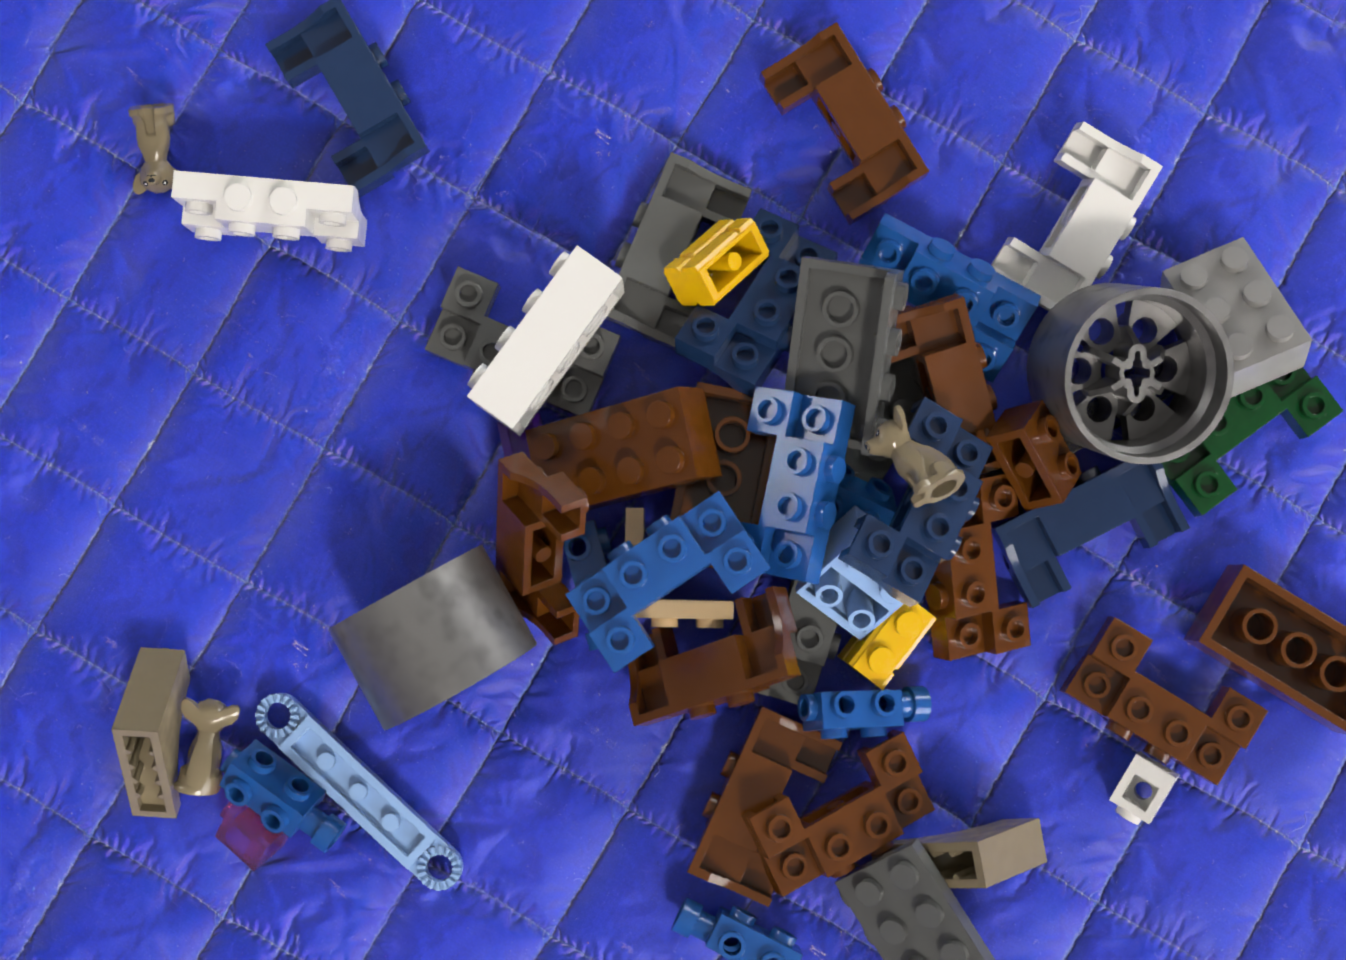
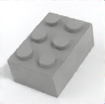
(1256, 317)

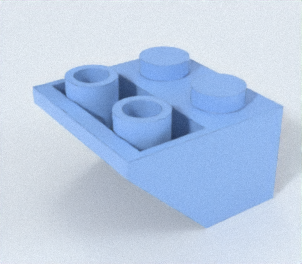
(843, 591)

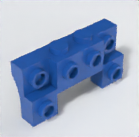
(936, 270)
(801, 480)
(656, 567)

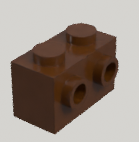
(1034, 455)

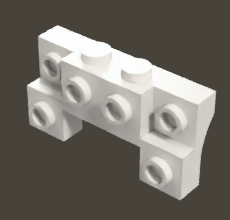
(287, 208)
(1092, 221)

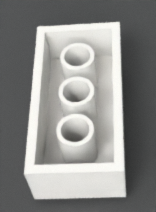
(546, 340)

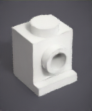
(1147, 770)

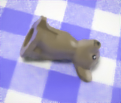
(153, 139)
(921, 466)
(202, 772)

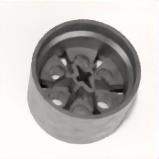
(1194, 368)
(433, 638)

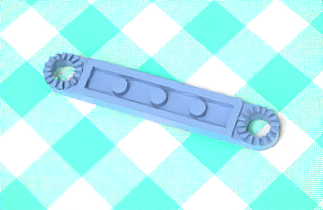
(359, 791)

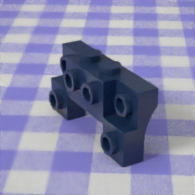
(333, 45)
(761, 326)
(1092, 508)
(919, 538)

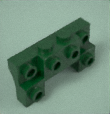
(1296, 396)

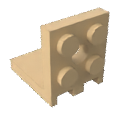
(668, 611)

